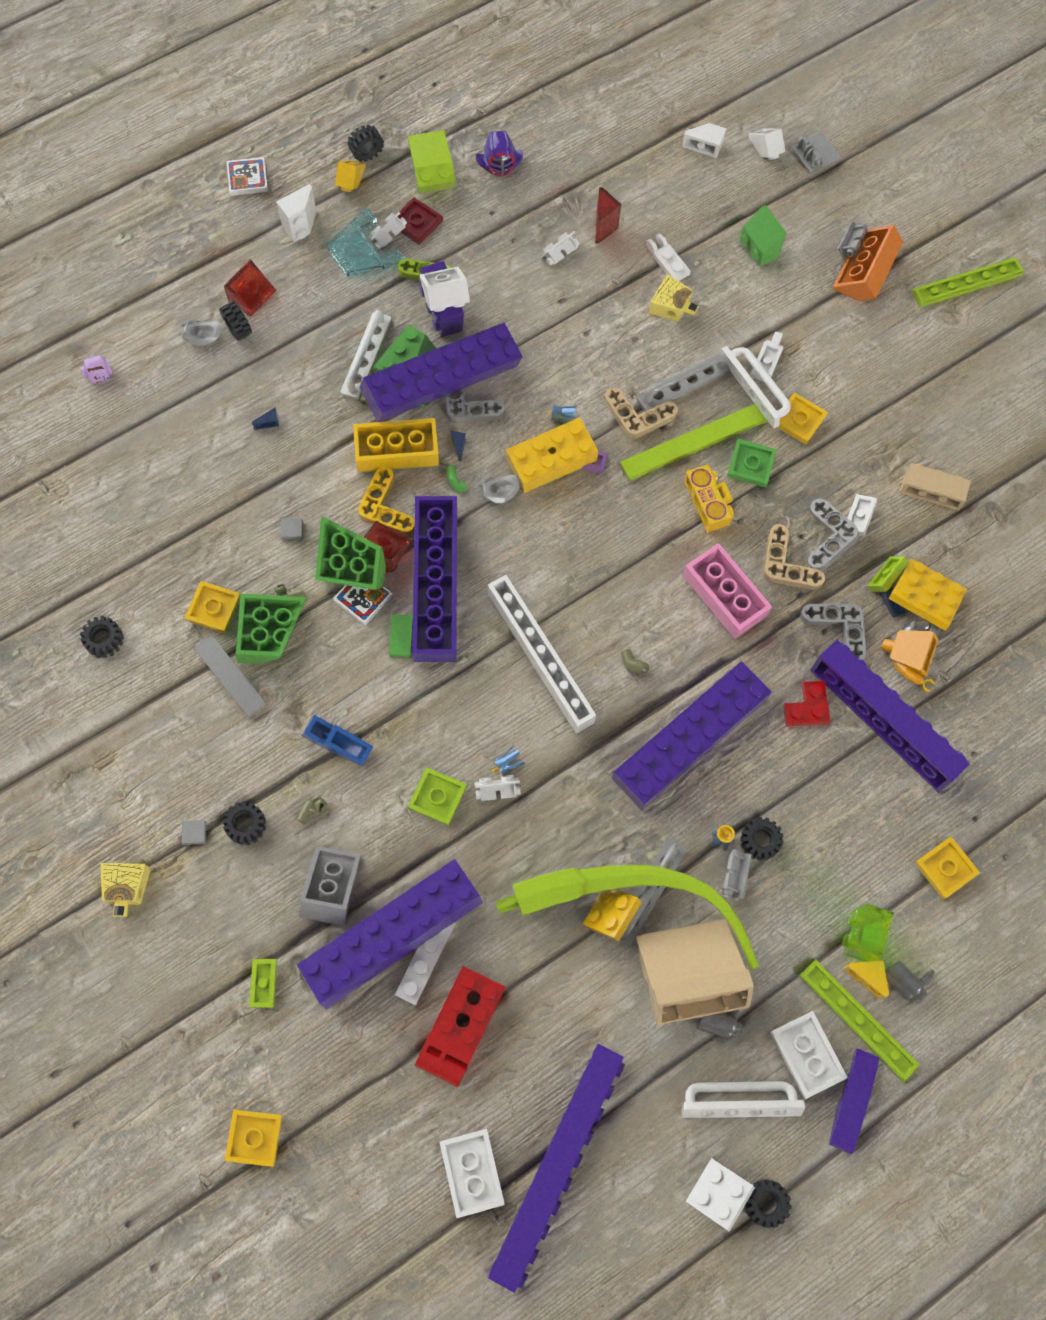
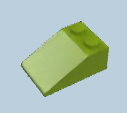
(431, 161)

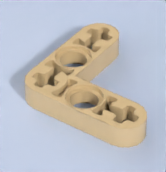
(638, 420)
(779, 564)

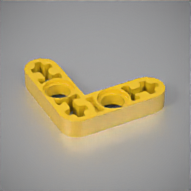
(377, 507)

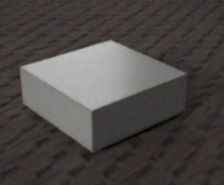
(291, 528)
(193, 832)

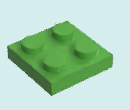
(751, 463)

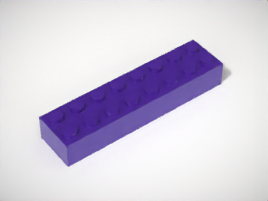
(440, 372)
(435, 579)
(889, 716)
(691, 735)
(389, 934)

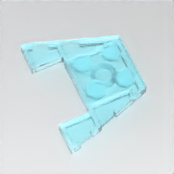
(354, 250)

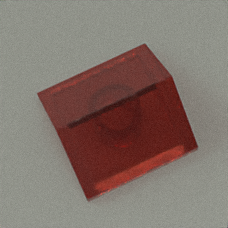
(607, 215)
(249, 288)

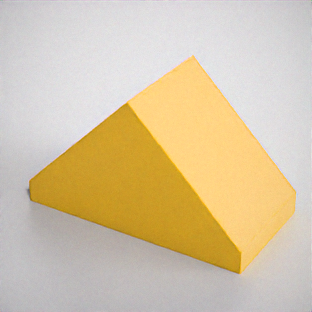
(871, 976)

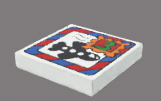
(247, 176)
(362, 602)

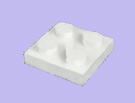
(720, 1194)

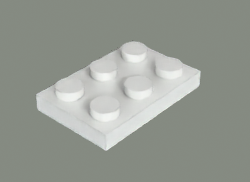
(808, 1055)
(471, 1173)

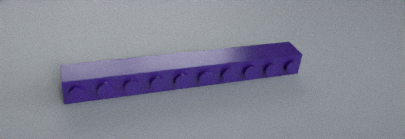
(554, 1171)

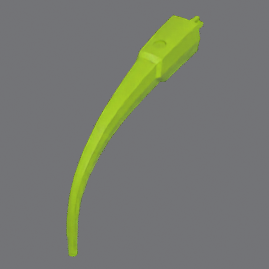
(573, 883)

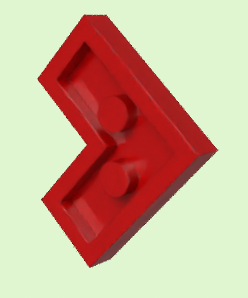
(813, 709)

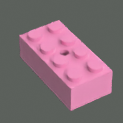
(726, 591)

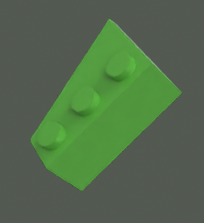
(406, 346)
(348, 558)
(265, 626)

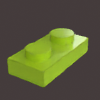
(888, 574)
(263, 983)

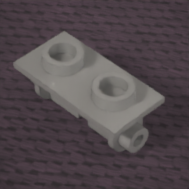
(851, 240)
(737, 876)

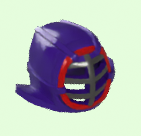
(499, 148)

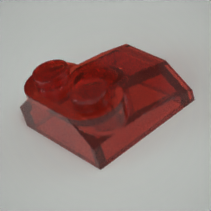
(392, 542)

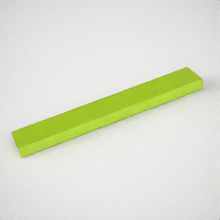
(967, 282)
(859, 1020)

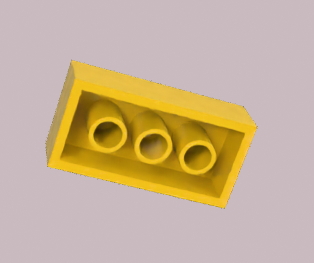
(396, 444)
(552, 455)

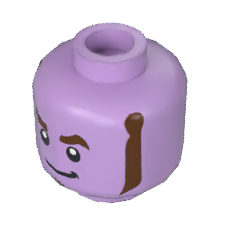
(96, 369)

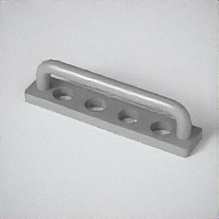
(716, 363)
(672, 853)

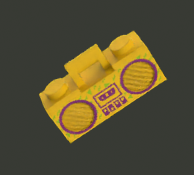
(707, 498)

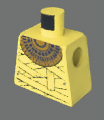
(672, 300)
(123, 885)

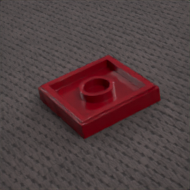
(420, 220)

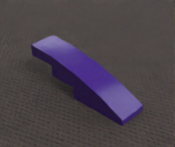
(854, 1101)

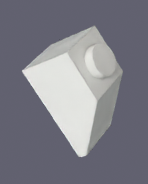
(705, 139)
(768, 142)

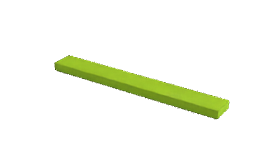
(692, 442)

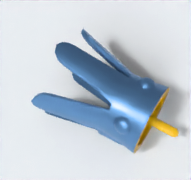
(562, 413)
(502, 762)
(725, 835)

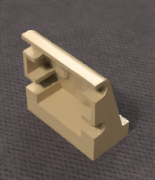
(694, 972)

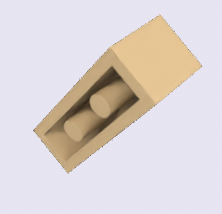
(935, 486)

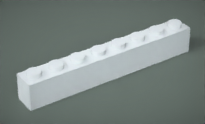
(541, 654)

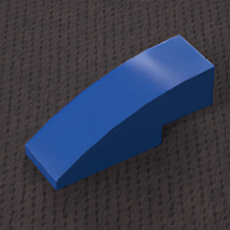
(337, 740)

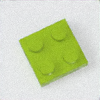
(437, 796)

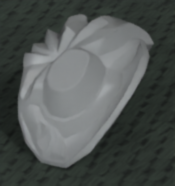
(201, 332)
(500, 489)

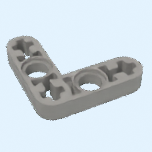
(464, 408)
(838, 536)
(846, 622)

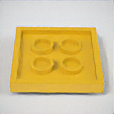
(928, 594)

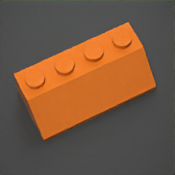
(867, 270)

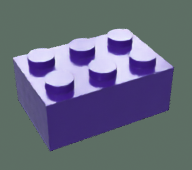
(446, 321)

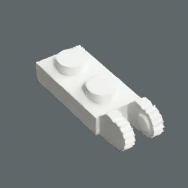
(667, 258)

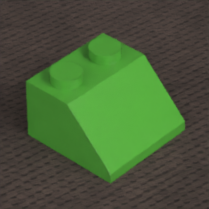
(763, 236)

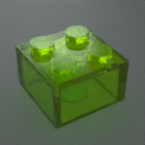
(867, 933)

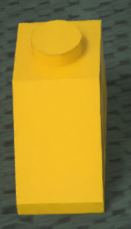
(349, 174)

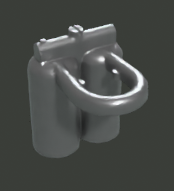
(906, 982)
(720, 1024)

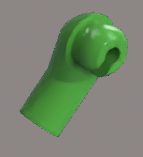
(453, 480)

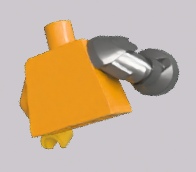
(914, 651)

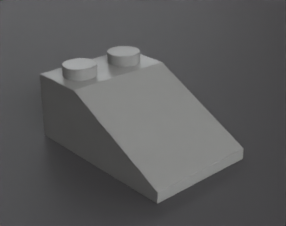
(329, 886)

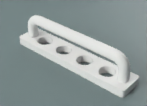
(379, 321)
(752, 389)
(725, 1109)

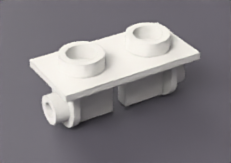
(392, 224)
(565, 244)
(489, 787)

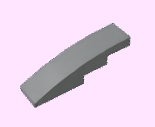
(229, 676)

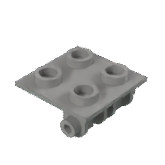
(815, 152)

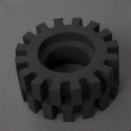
(365, 143)
(235, 320)
(97, 626)
(238, 811)
(768, 827)
(782, 1208)

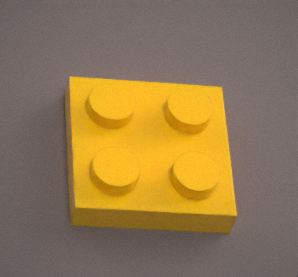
(802, 419)
(212, 607)
(947, 868)
(612, 913)
(253, 1138)

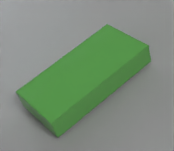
(401, 636)

